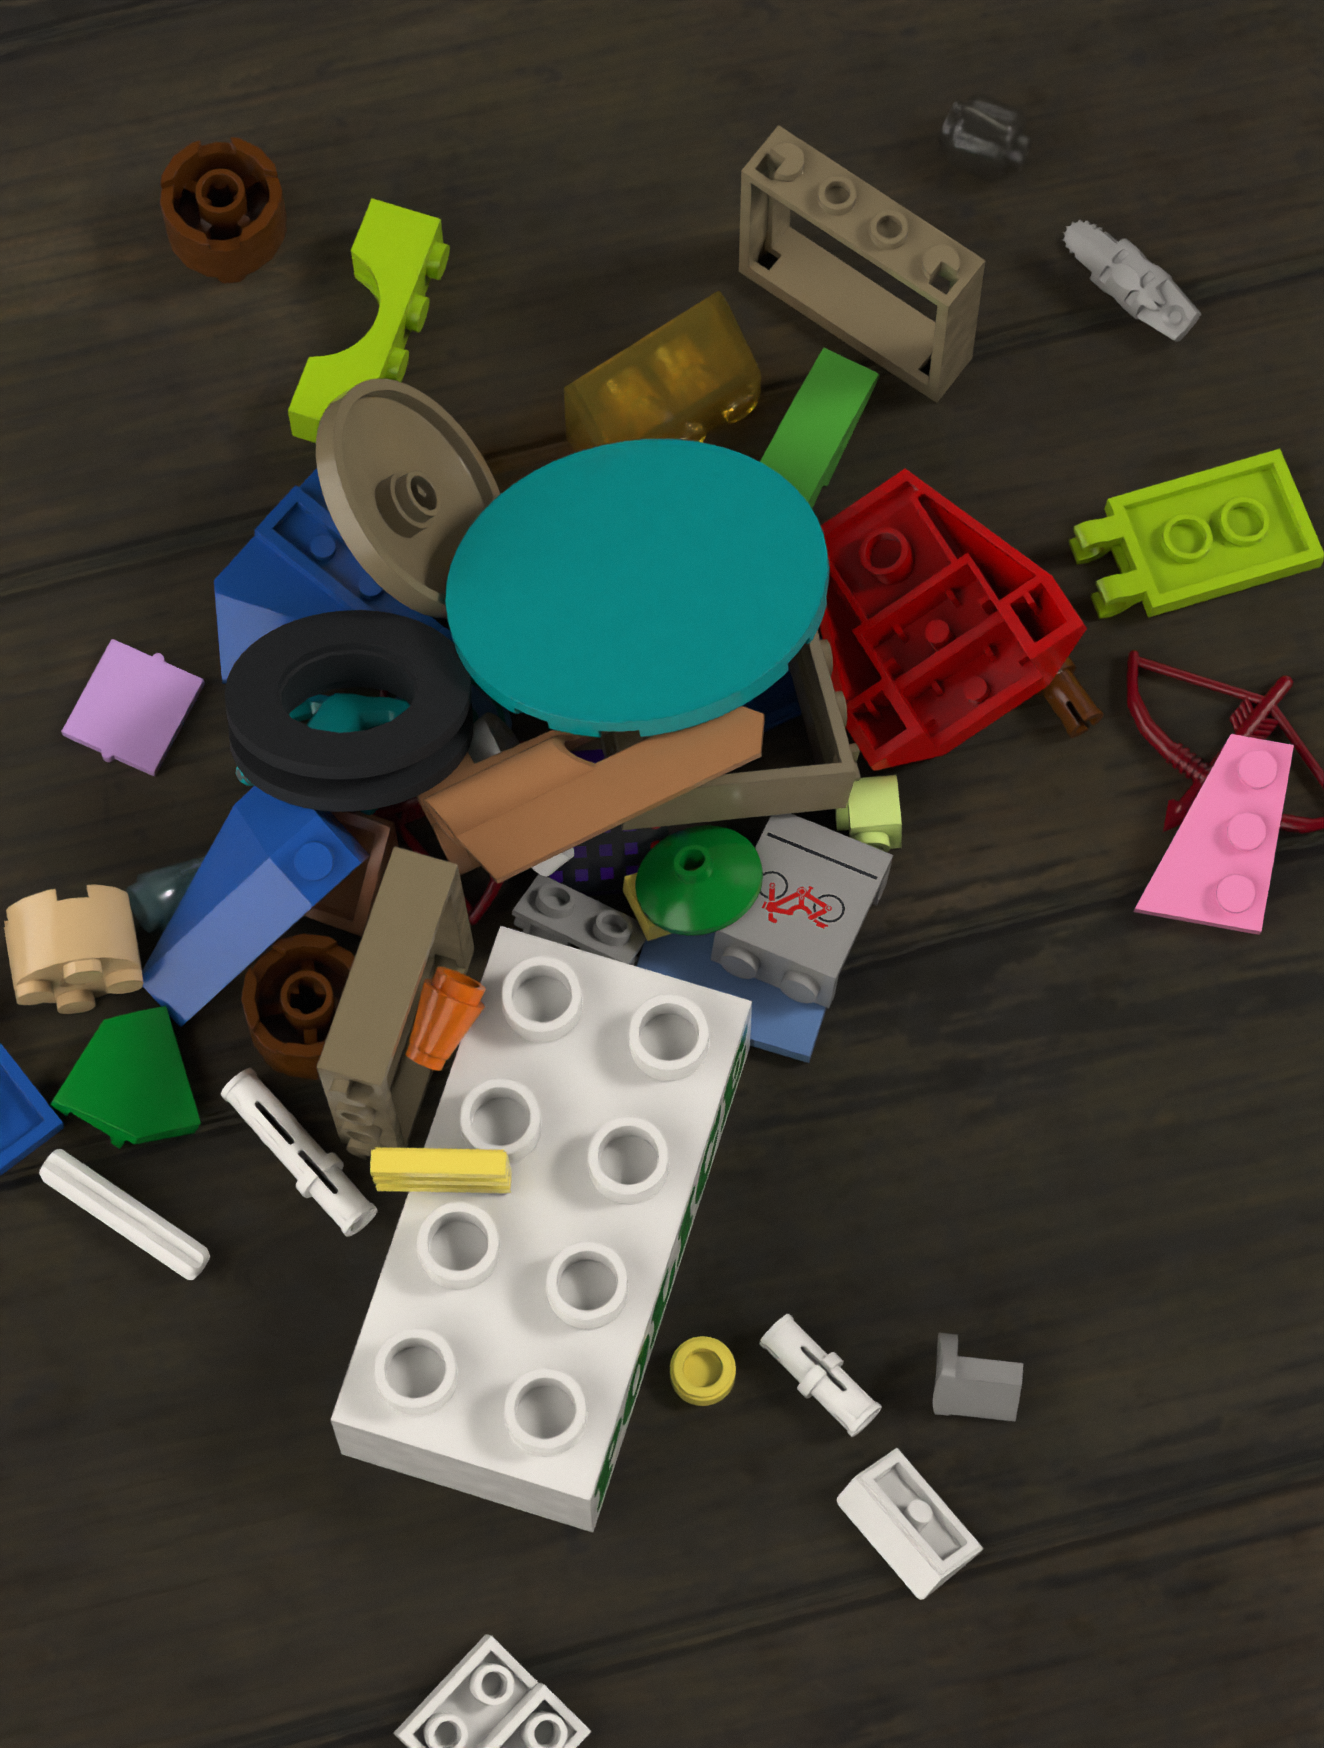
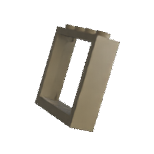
(836, 296)
(773, 790)
(363, 1068)

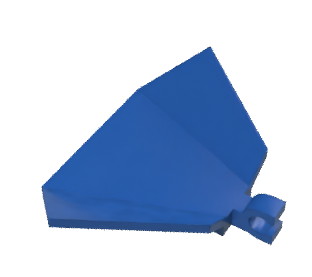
(292, 572)

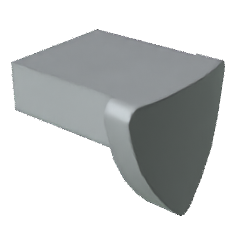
(974, 1384)

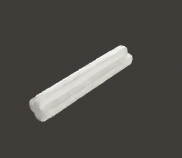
(124, 1214)

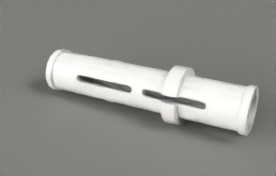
(345, 1207)

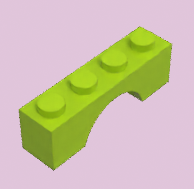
(395, 260)

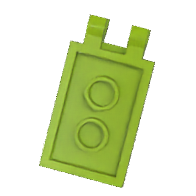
(1200, 537)

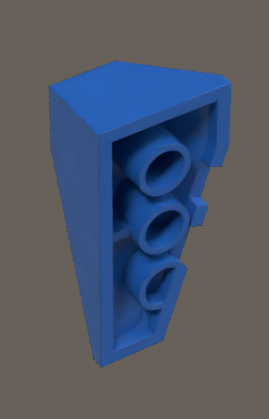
(248, 892)

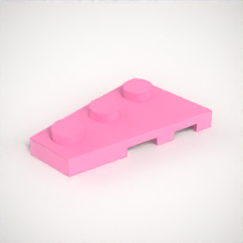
(1227, 843)

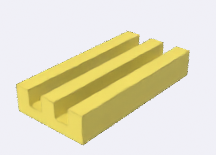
(441, 1170)

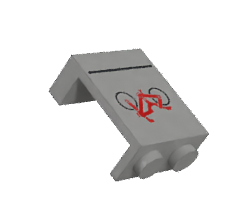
(807, 909)

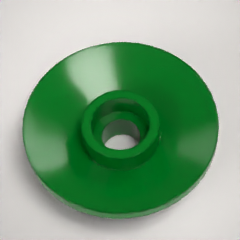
(701, 898)

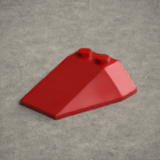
(934, 623)

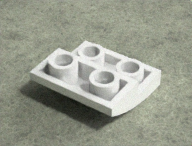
(491, 1705)

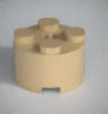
(72, 948)

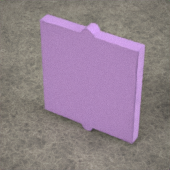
(133, 707)

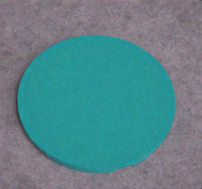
(638, 587)

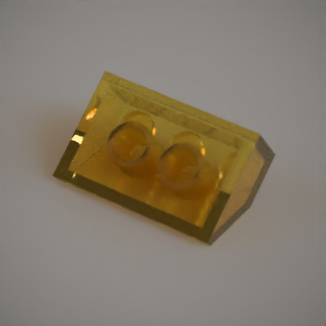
(667, 383)

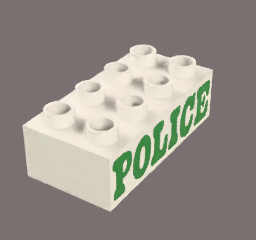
(529, 1315)

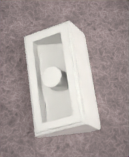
(908, 1524)

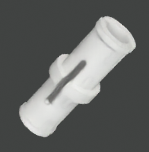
(820, 1375)

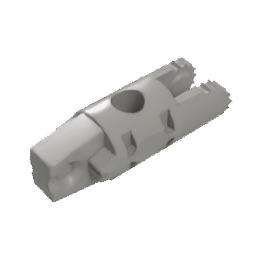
(1132, 280)

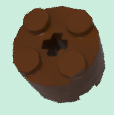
(223, 208)
(274, 994)

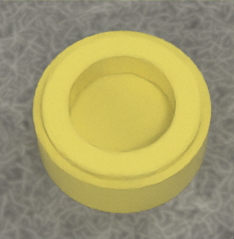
(702, 1371)

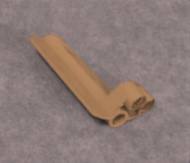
(548, 800)

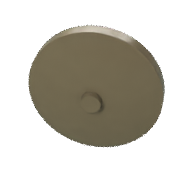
(401, 487)

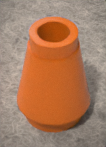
(444, 1016)

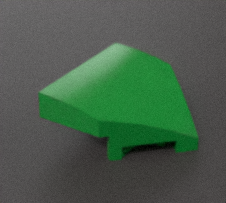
(132, 1081)

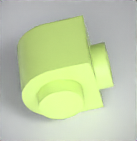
(873, 813)

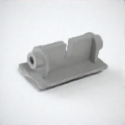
(569, 917)

